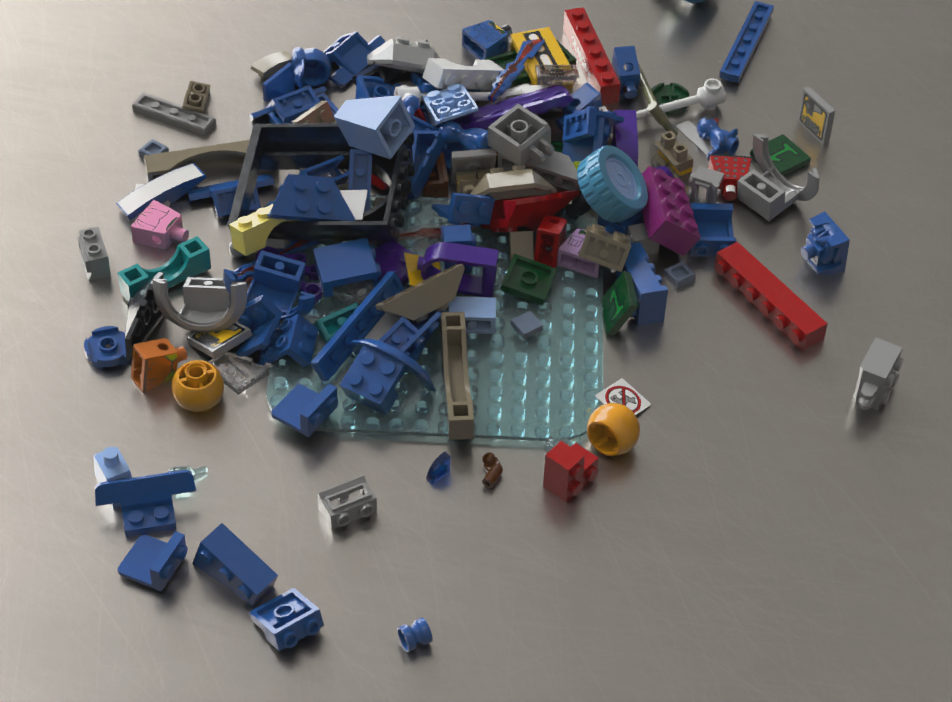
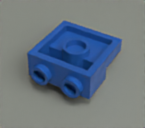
(287, 619)

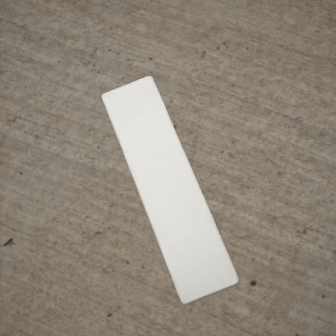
(690, 131)

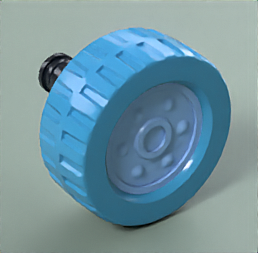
(609, 186)

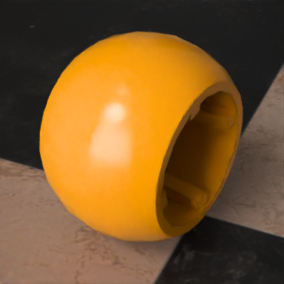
(197, 386)
(613, 429)

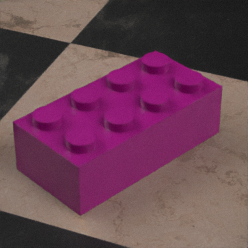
(668, 212)

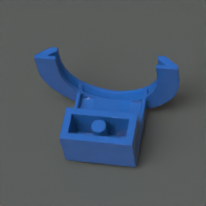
(279, 281)
(376, 373)

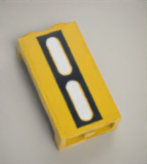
(548, 54)

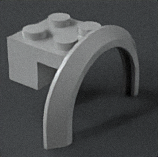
(771, 192)
(206, 304)

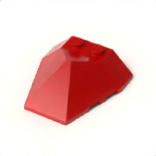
(527, 212)

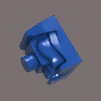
(826, 246)

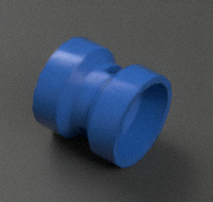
(414, 634)

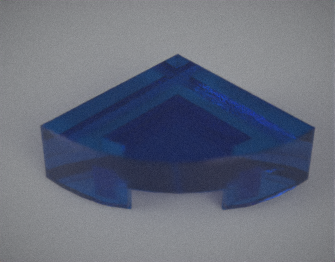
(439, 468)

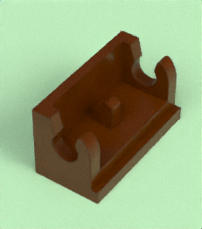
(438, 182)

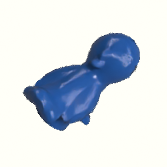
(469, 139)
(721, 140)

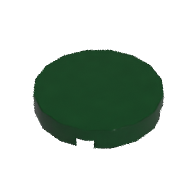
(670, 93)

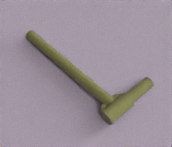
(653, 107)

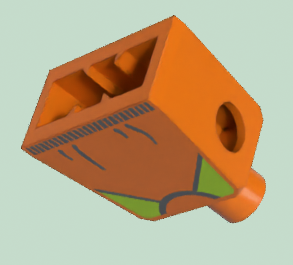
(155, 363)

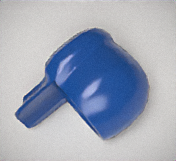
(310, 67)

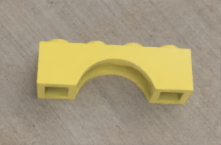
(251, 231)

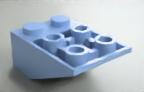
(448, 104)

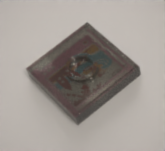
(557, 75)

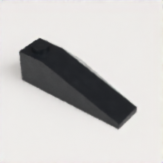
(142, 316)

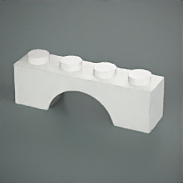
(444, 73)

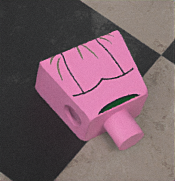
(158, 227)

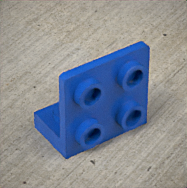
(583, 123)
(262, 319)

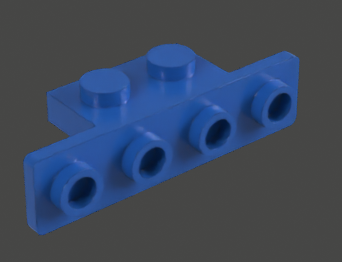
(406, 336)

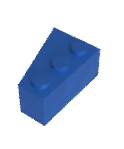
(426, 151)
(234, 565)

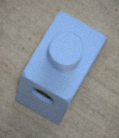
(111, 466)

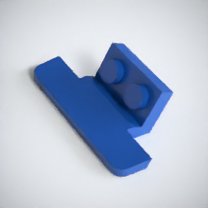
(351, 56)
(292, 104)
(224, 194)
(146, 500)

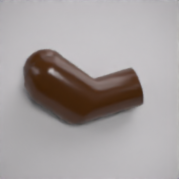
(493, 468)

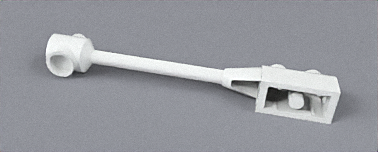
(404, 91)
(707, 96)

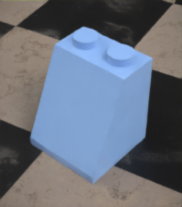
(375, 124)

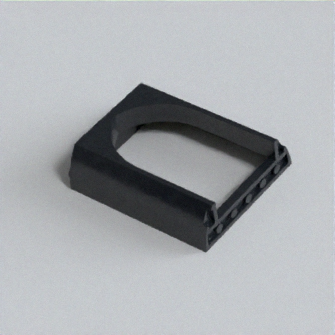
(311, 144)

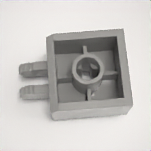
(521, 136)
(878, 374)

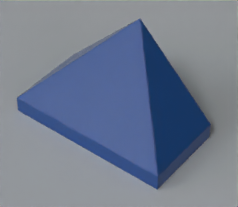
(279, 84)

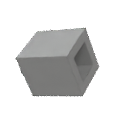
(638, 233)

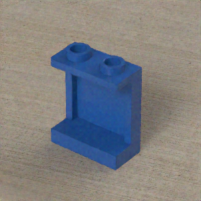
(714, 227)
(345, 264)

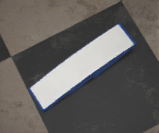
(163, 188)

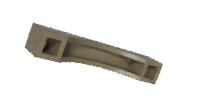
(205, 157)
(456, 377)

